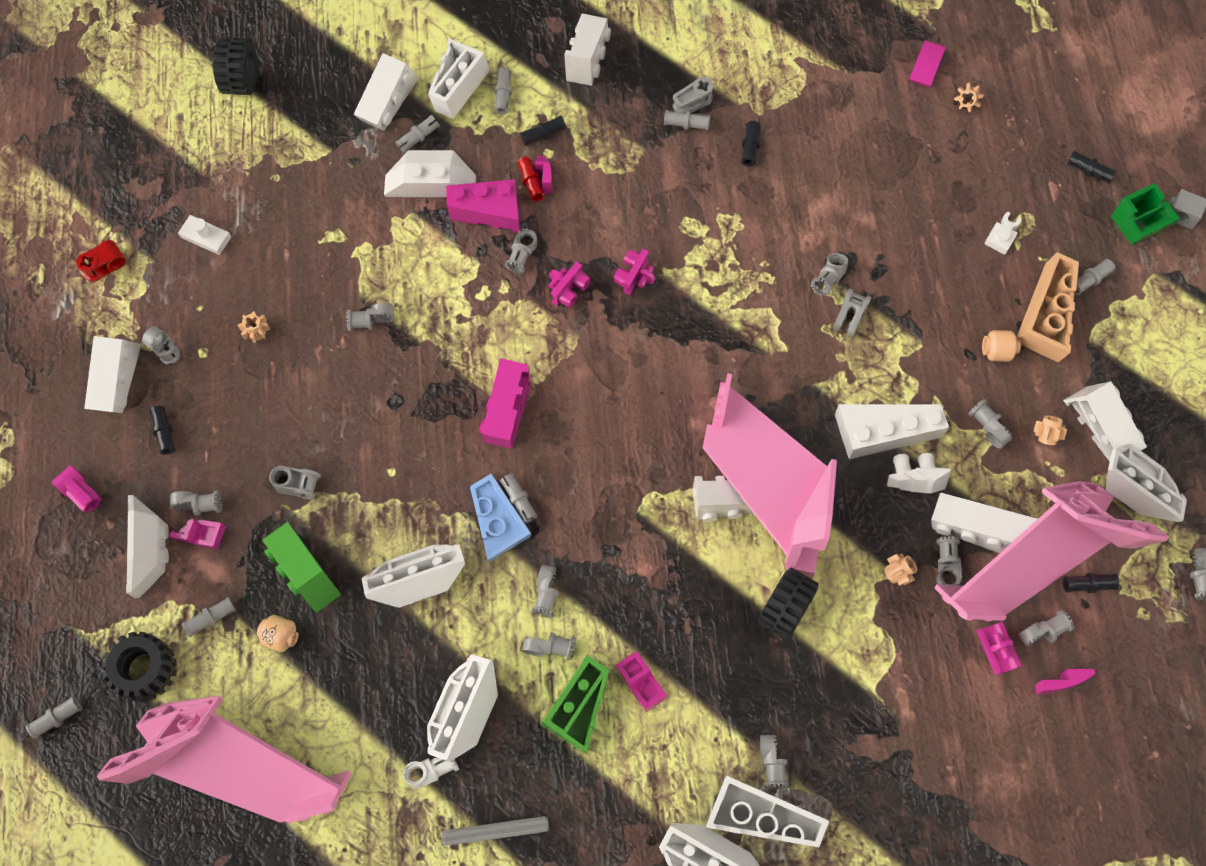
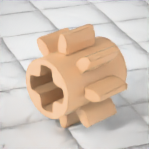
(962, 100)
(258, 331)
(1050, 430)
(900, 569)

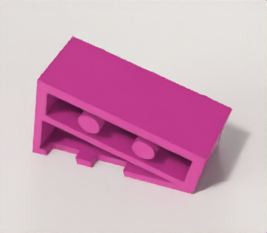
(485, 203)
(506, 403)

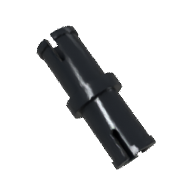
(543, 130)
(751, 143)
(1091, 167)
(162, 430)
(1091, 583)

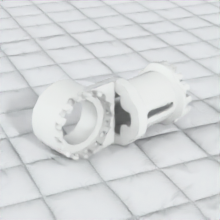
(431, 769)

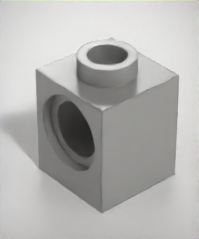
(1188, 208)

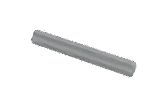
(495, 831)

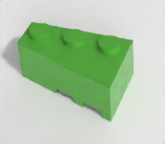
(300, 567)
(577, 706)

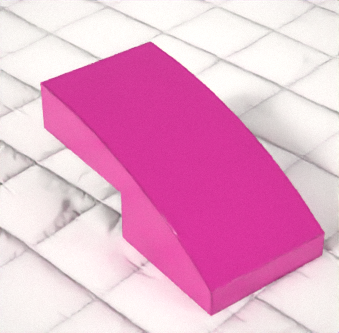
(927, 64)
(1069, 679)
(641, 681)

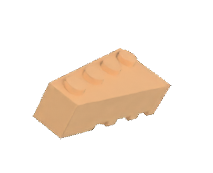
(1050, 311)

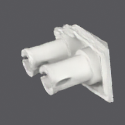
(923, 479)

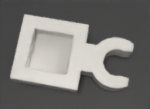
(1003, 234)

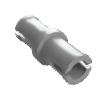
(502, 90)
(687, 120)
(417, 134)
(1093, 276)
(518, 498)
(208, 617)
(54, 717)

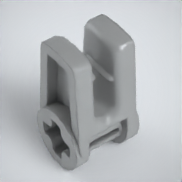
(692, 97)
(853, 304)

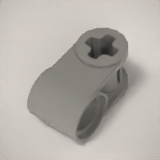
(299, 483)

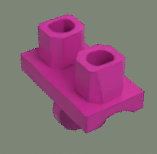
(638, 262)
(564, 281)
(998, 648)

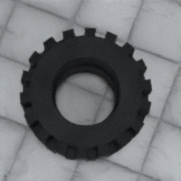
(235, 65)
(788, 603)
(122, 656)

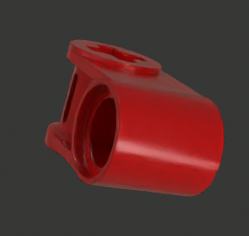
(102, 259)

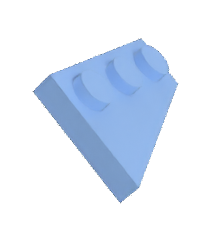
(497, 518)

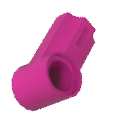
(73, 485)

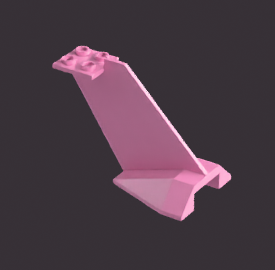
(774, 477)
(1048, 550)
(226, 762)

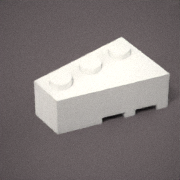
(587, 49)
(457, 78)
(385, 92)
(110, 373)
(1106, 417)
(717, 500)

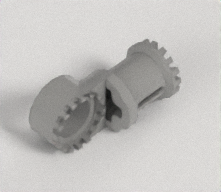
(521, 252)
(834, 272)
(364, 319)
(156, 339)
(989, 419)
(199, 503)
(949, 559)
(1200, 574)
(546, 594)
(1048, 629)
(554, 645)
(774, 766)

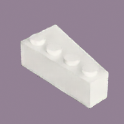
(884, 427)
(978, 522)
(759, 814)

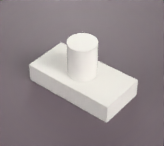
(204, 234)

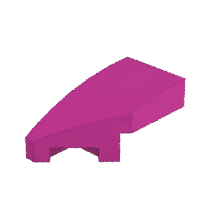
(543, 167)
(200, 533)

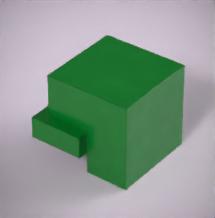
(1144, 214)

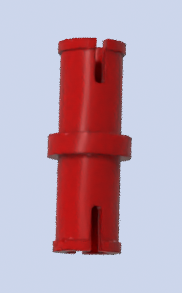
(531, 179)

